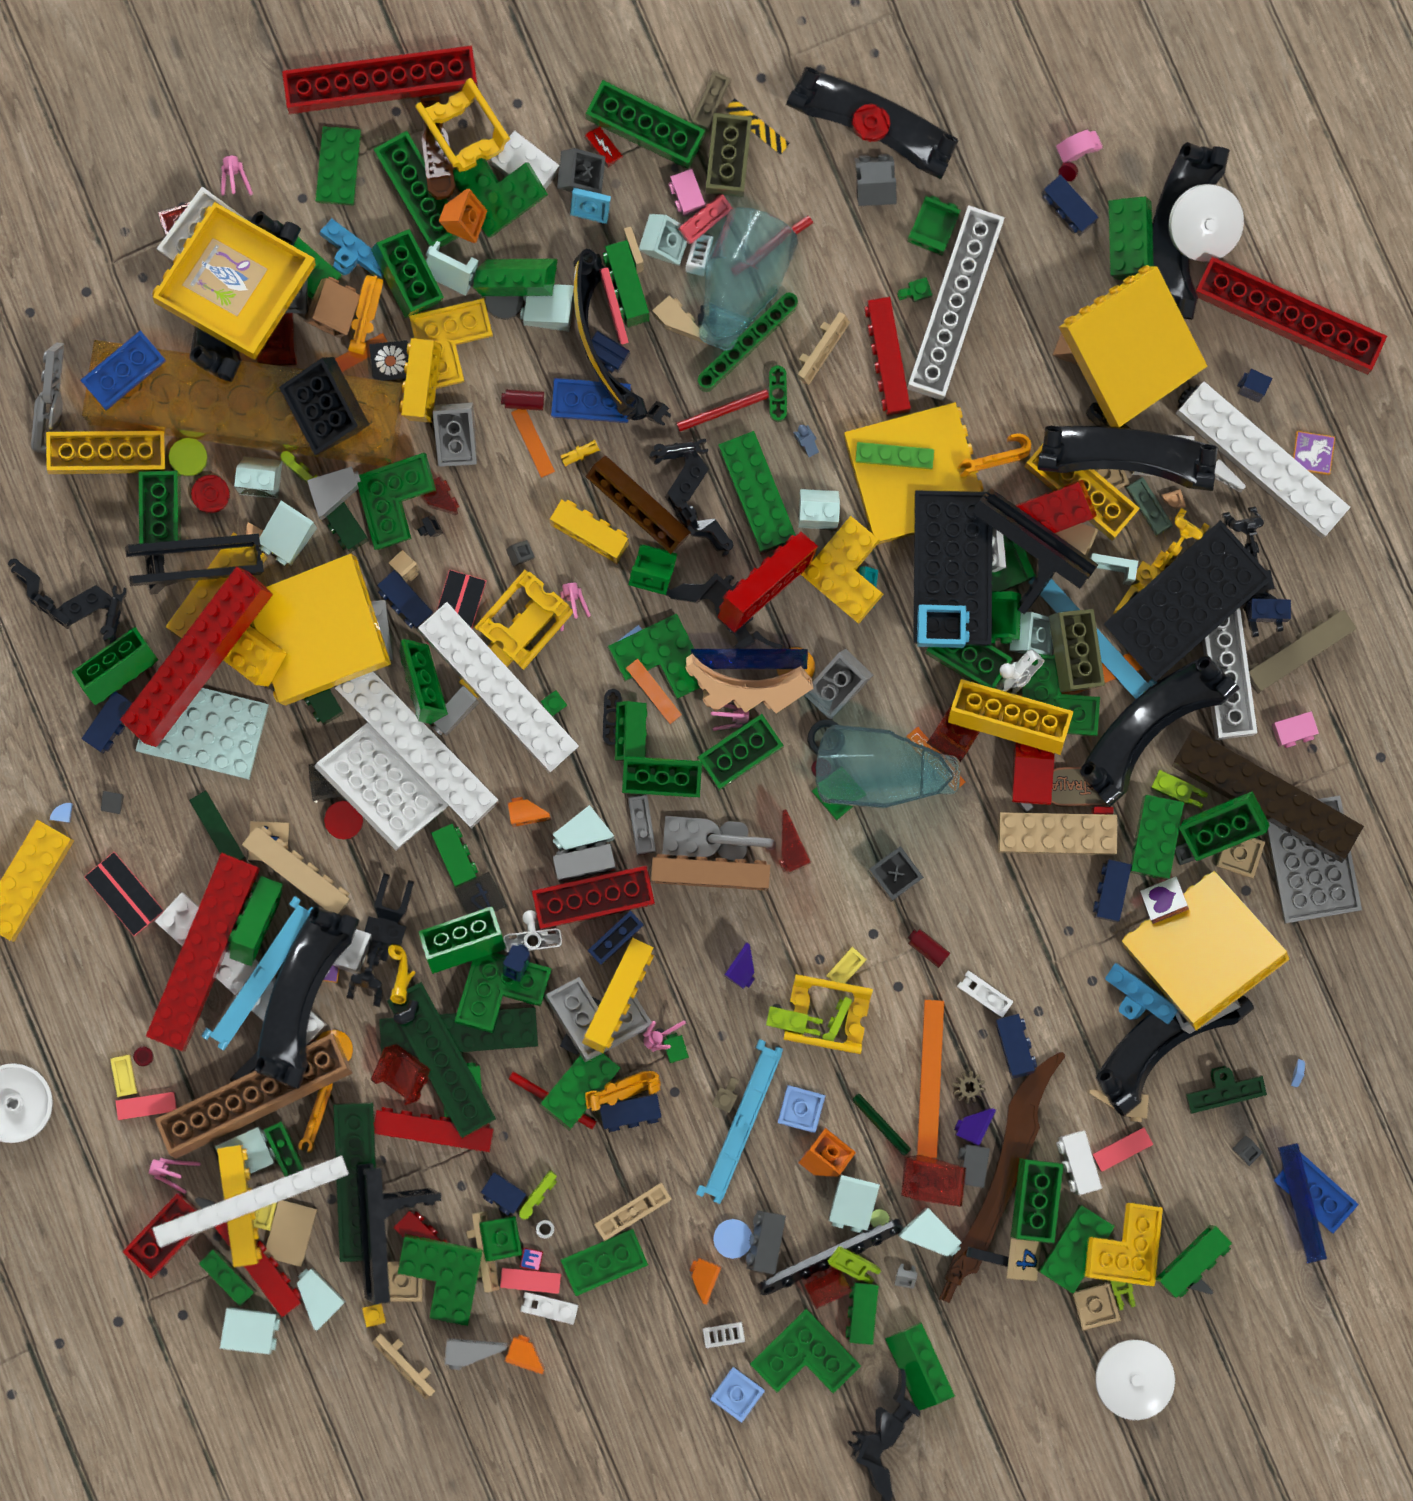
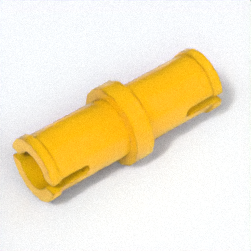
(580, 453)

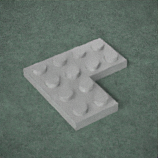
(577, 1009)

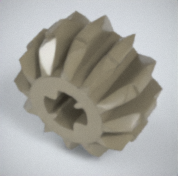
(962, 1088)

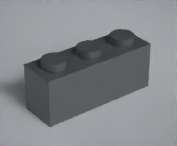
(765, 1242)

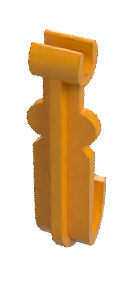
(365, 312)
(1000, 458)
(623, 1089)
(316, 1118)

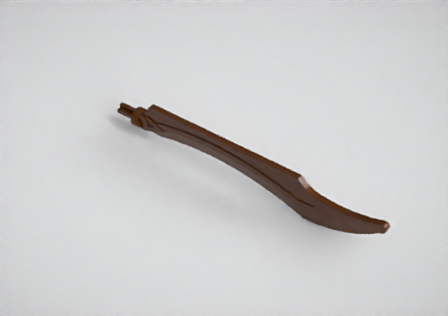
(1019, 1137)

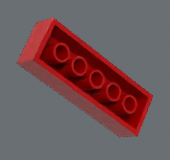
(767, 581)
(593, 897)

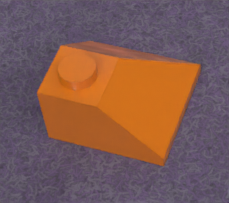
(464, 216)
(525, 812)
(827, 1155)
(704, 1277)
(524, 1354)

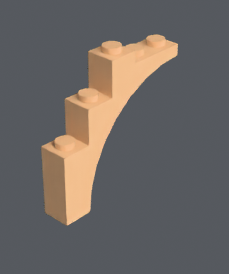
(747, 694)

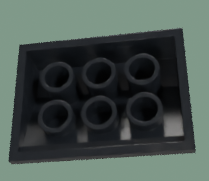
(324, 405)

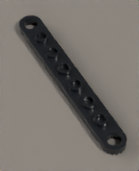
(820, 1261)

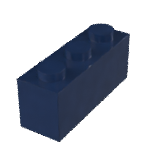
(1069, 205)
(404, 600)
(107, 723)
(1112, 890)
(615, 938)
(1016, 1046)
(631, 1113)

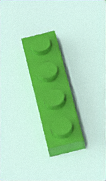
(894, 455)

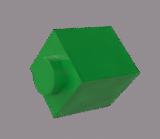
(678, 1049)

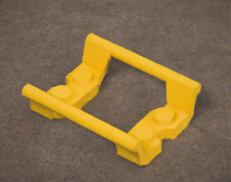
(456, 106)
(512, 645)
(856, 1011)

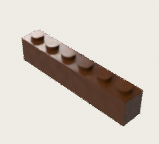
(638, 504)

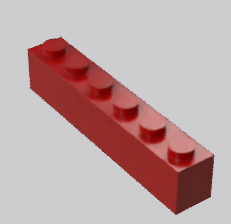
(888, 356)
(430, 1130)
(269, 1278)

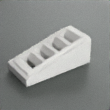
(698, 266)
(1226, 476)
(740, 1339)

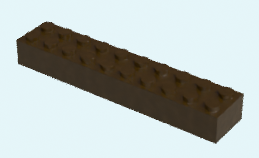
(1280, 801)

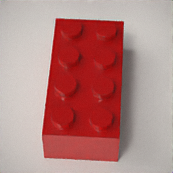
(1061, 507)
(145, 1250)

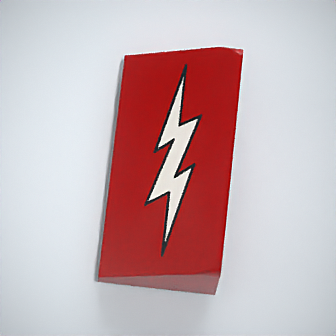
(603, 146)

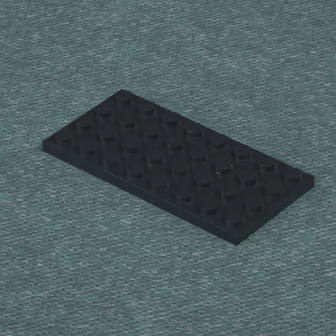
(952, 564)
(1187, 601)

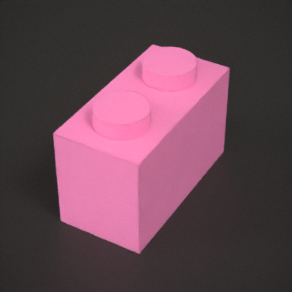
(687, 192)
(1295, 729)

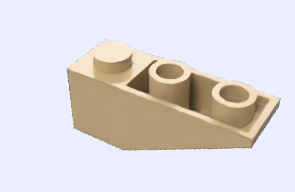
(675, 319)

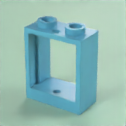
(922, 626)

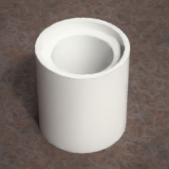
(538, 1229)

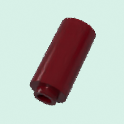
(523, 399)
(928, 947)

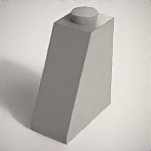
(333, 489)
(458, 708)

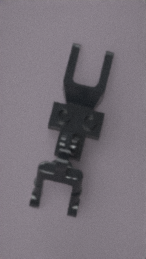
(684, 488)
(1249, 527)
(75, 608)
(384, 932)

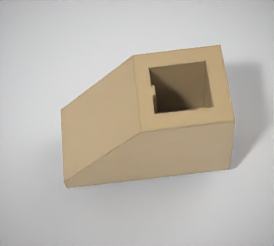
(404, 566)

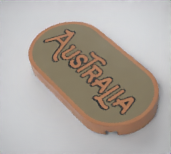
(1072, 789)

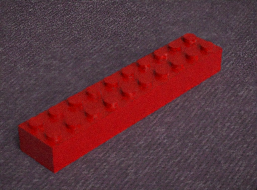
(378, 79)
(1290, 316)
(196, 657)
(202, 952)

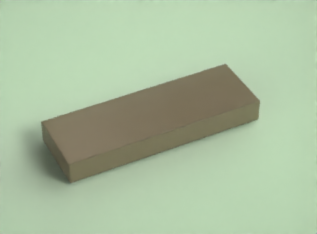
(711, 100)

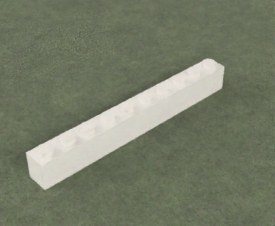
(250, 1201)

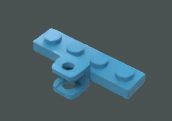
(350, 251)
(1139, 996)

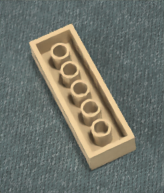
(1057, 833)
(295, 871)

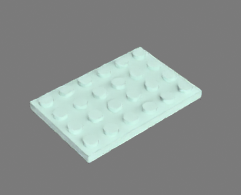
(214, 734)

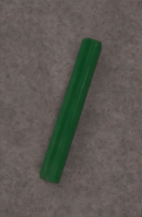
(881, 1124)

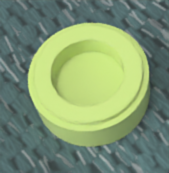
(879, 1217)

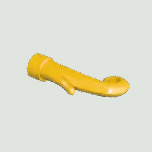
(399, 992)

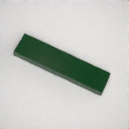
(216, 826)

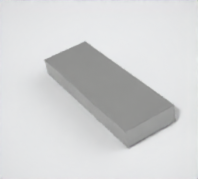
(641, 824)

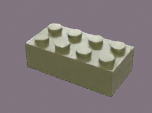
(728, 155)
(1076, 650)

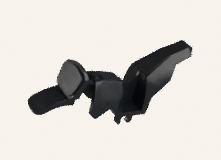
(714, 590)
(889, 1426)

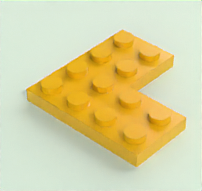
(450, 328)
(835, 570)
(1133, 1258)

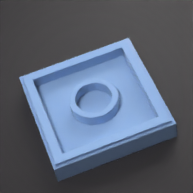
(801, 1109)
(737, 1394)

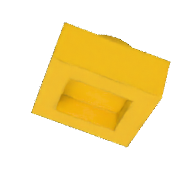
(374, 1315)

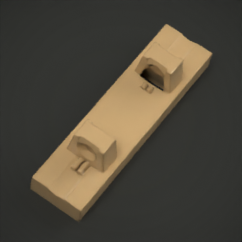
(823, 349)
(632, 1211)
(488, 1269)
(407, 1371)

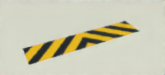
(759, 127)

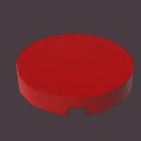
(870, 123)
(210, 494)
(343, 820)

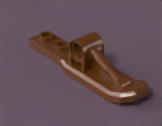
(437, 165)

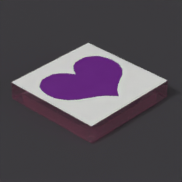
(1164, 900)

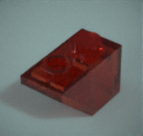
(441, 499)

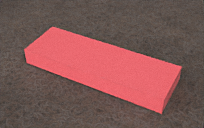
(705, 219)
(146, 1105)
(1122, 1149)
(530, 1280)

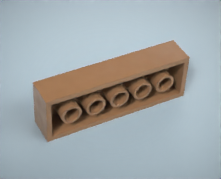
(710, 873)

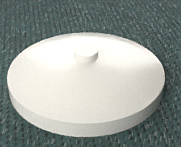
(1206, 222)
(24, 1103)
(1135, 1379)

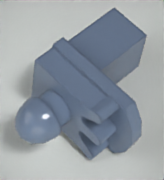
(806, 438)

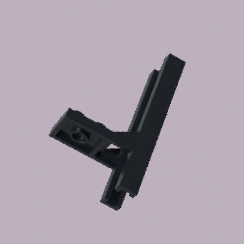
(1050, 549)
(155, 561)
(373, 1210)

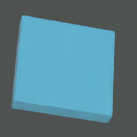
(590, 205)

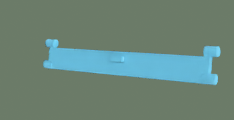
(1109, 654)
(259, 978)
(742, 1122)

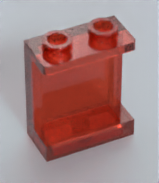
(401, 1073)

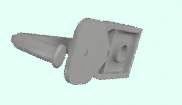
(51, 395)
(689, 838)

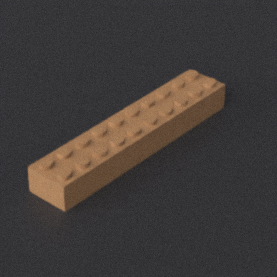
(248, 1100)

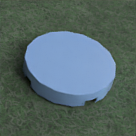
(732, 1238)

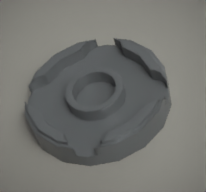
(504, 306)

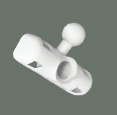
(1019, 673)
(544, 938)

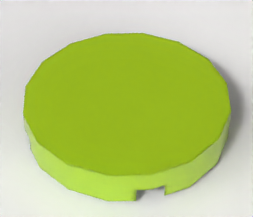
(188, 457)

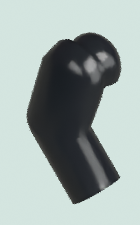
(407, 1015)

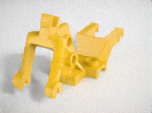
(1147, 573)

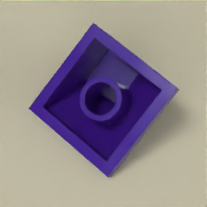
(742, 968)
(974, 1126)

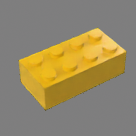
(421, 380)
(589, 531)
(255, 657)

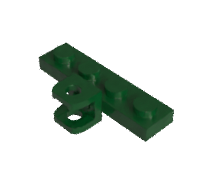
(1225, 1091)

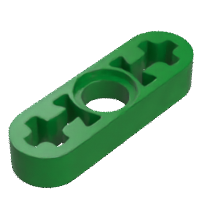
(783, 379)

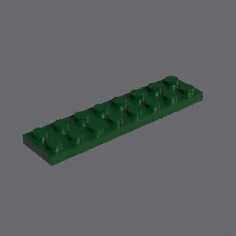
(512, 1030)
(448, 1068)
(356, 1145)

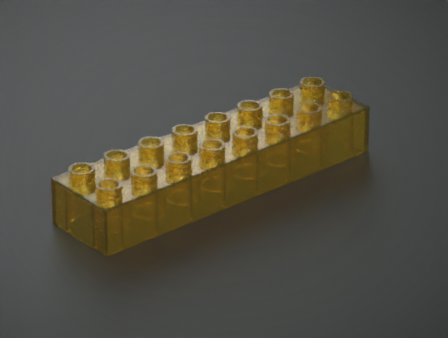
(242, 412)

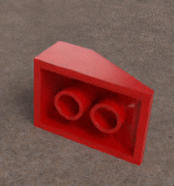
(1032, 775)

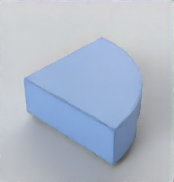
(62, 813)
(1298, 1073)

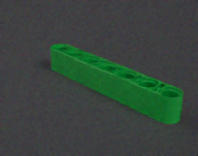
(751, 333)

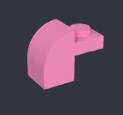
(1079, 145)

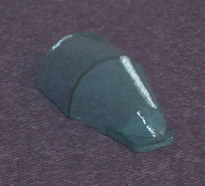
(744, 273)
(880, 768)

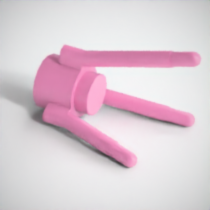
(231, 166)
(571, 593)
(738, 716)
(653, 1039)
(159, 1168)

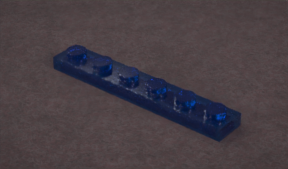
(752, 658)
(1302, 1203)

